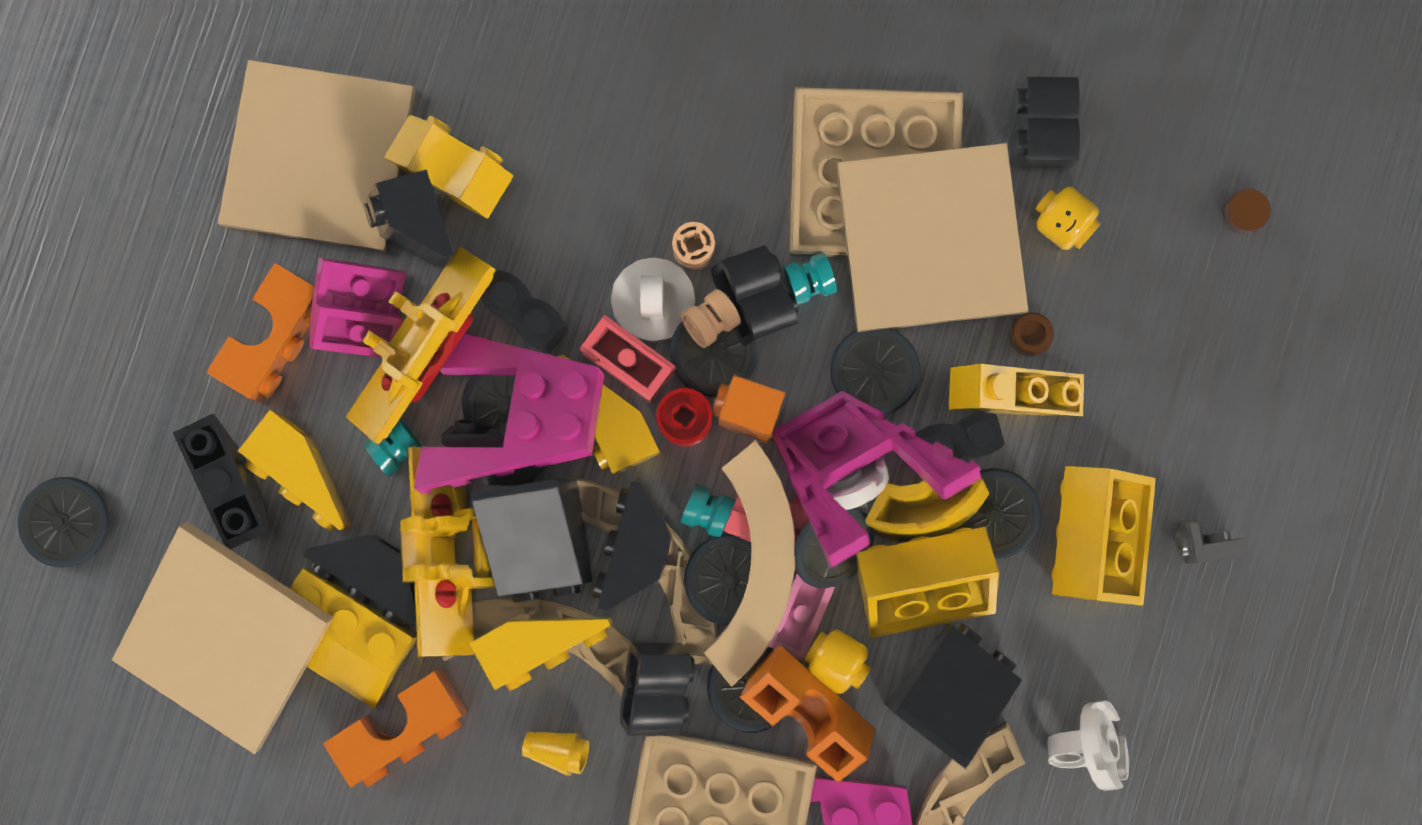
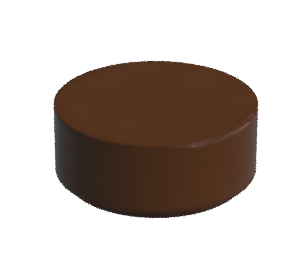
(1247, 211)
(1031, 334)

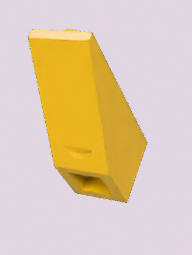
(1015, 391)
(621, 434)
(294, 461)
(524, 644)

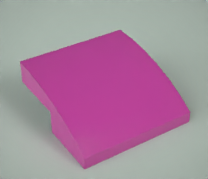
(352, 301)

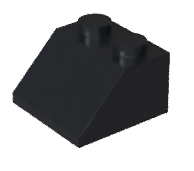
(409, 216)

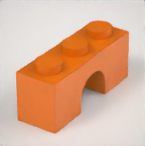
(256, 368)
(748, 408)
(835, 731)
(364, 750)

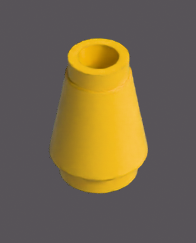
(558, 751)

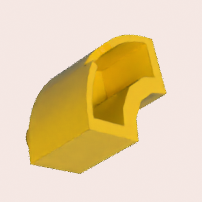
(465, 174)
(920, 511)

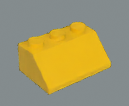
(1103, 535)
(928, 581)
(360, 646)

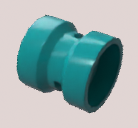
(819, 276)
(393, 449)
(707, 510)

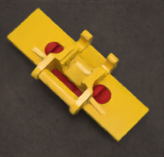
(420, 344)
(428, 559)

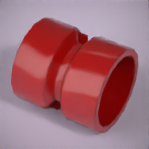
(684, 417)

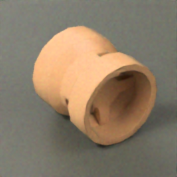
(691, 253)
(710, 318)

